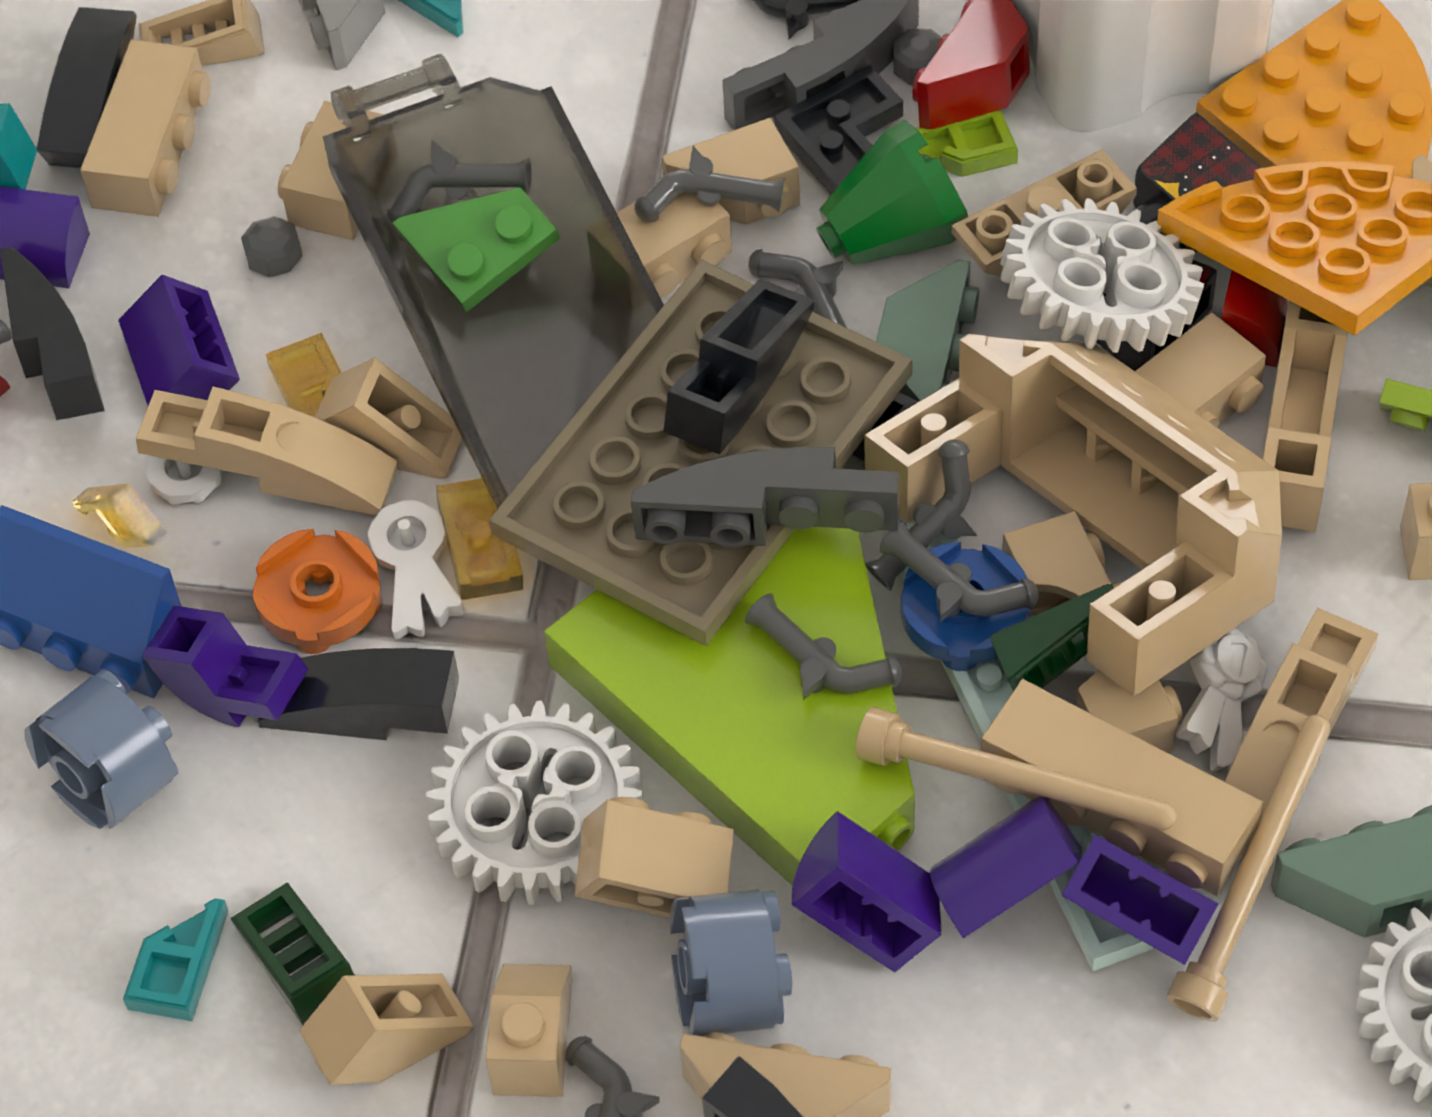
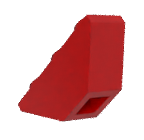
(974, 66)

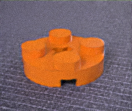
(324, 619)

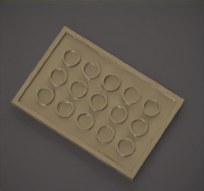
(579, 492)

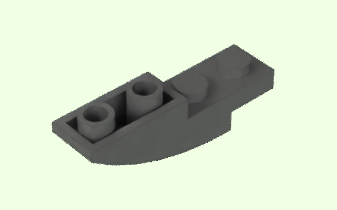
(841, 46)
(742, 493)

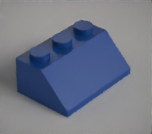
(80, 600)

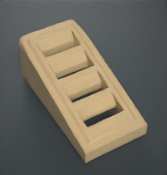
(236, 27)

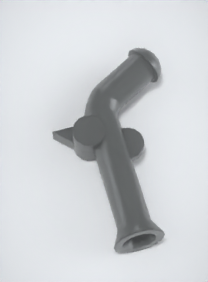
(457, 179)
(709, 188)
(813, 281)
(935, 519)
(953, 582)
(817, 657)
(618, 1094)

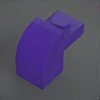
(215, 670)

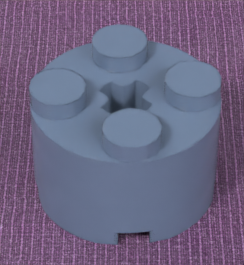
(103, 750)
(728, 962)

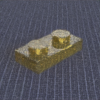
(479, 560)

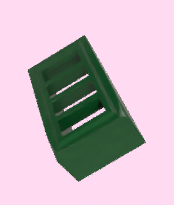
(1046, 642)
(311, 984)

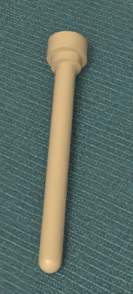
(887, 739)
(1202, 985)

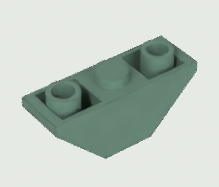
(927, 326)
(1361, 876)

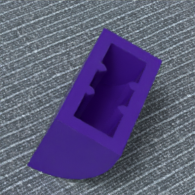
(44, 230)
(177, 341)
(1004, 865)
(867, 893)
(1140, 899)

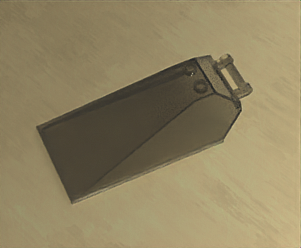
(552, 330)

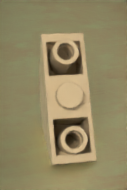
(1092, 178)
(809, 1082)

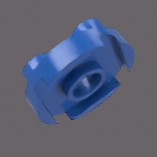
(965, 638)

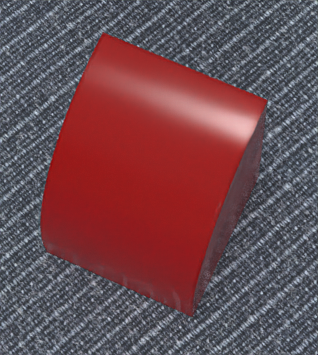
(1256, 315)

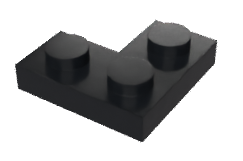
(832, 124)

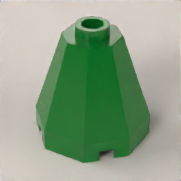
(891, 202)

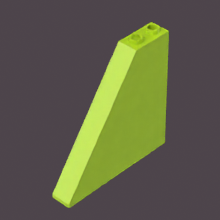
(734, 711)

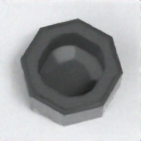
(913, 51)
(271, 246)

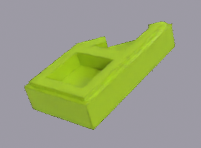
(972, 144)

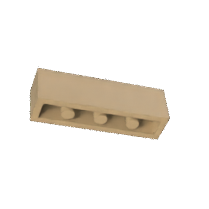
(1212, 816)

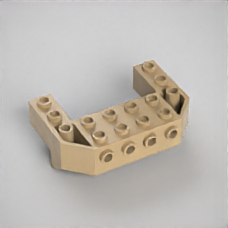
(1133, 469)

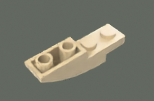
(265, 440)
(1311, 681)

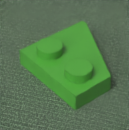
(478, 242)

